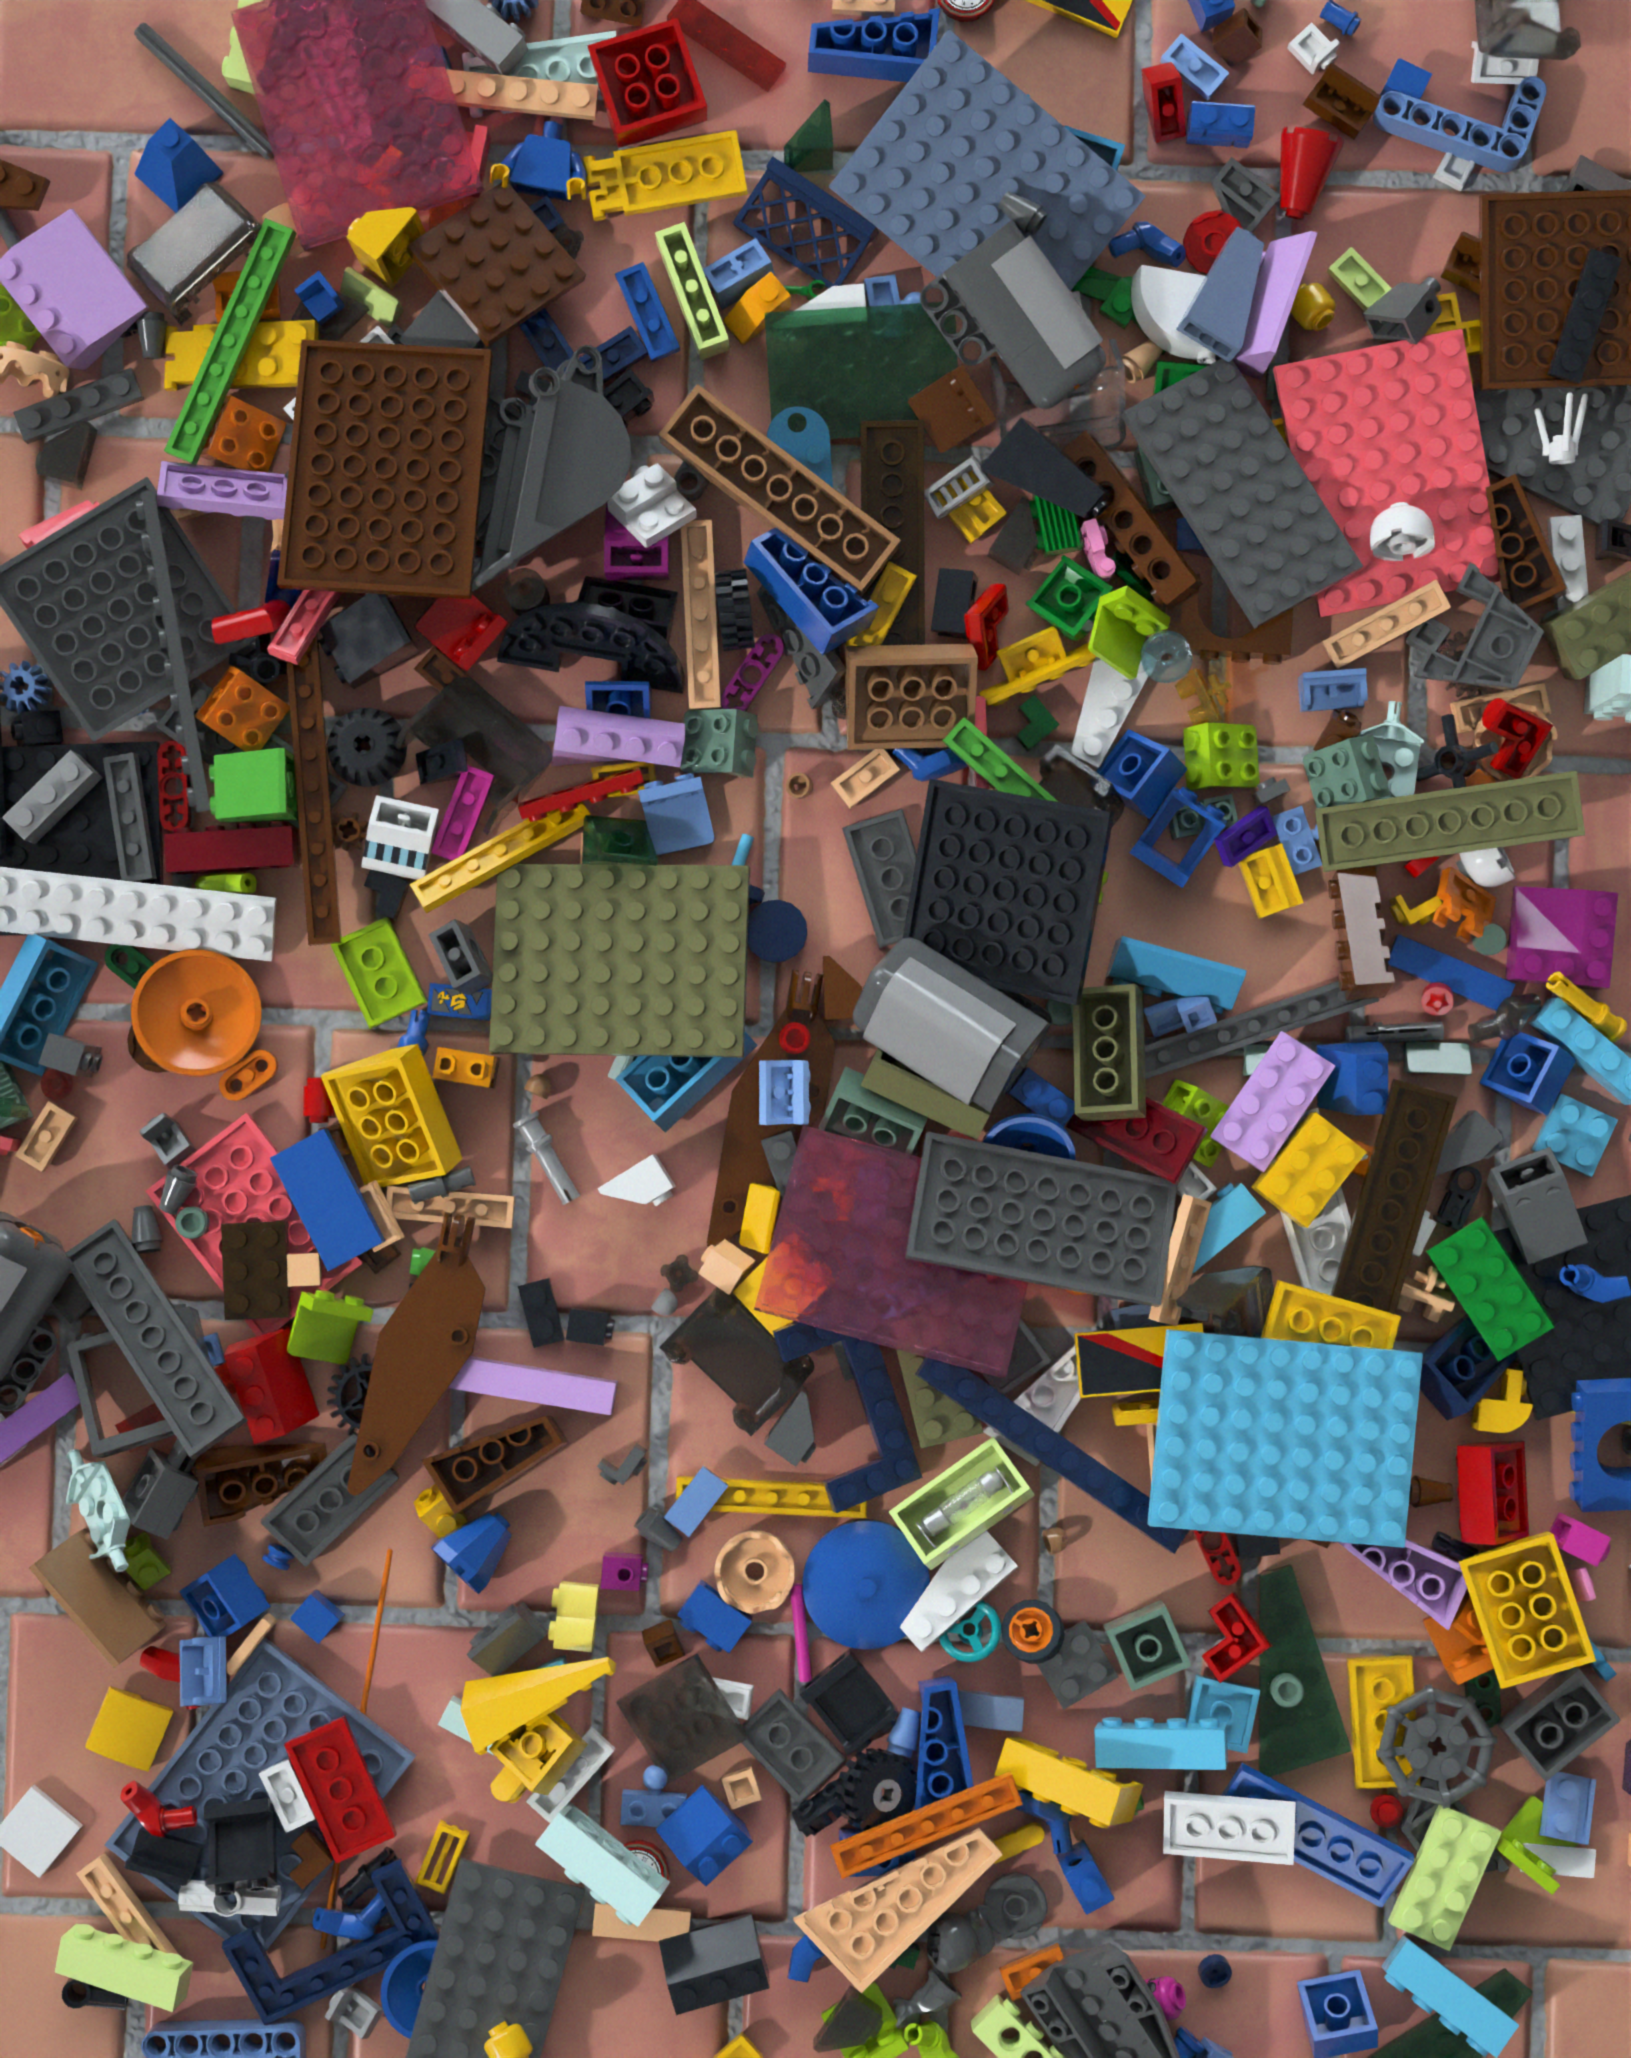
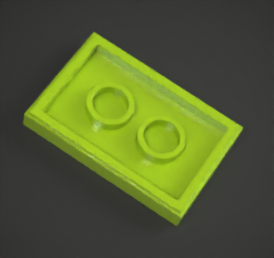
(379, 973)

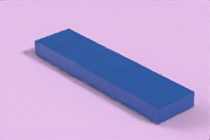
(1459, 976)

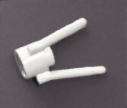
(1564, 446)

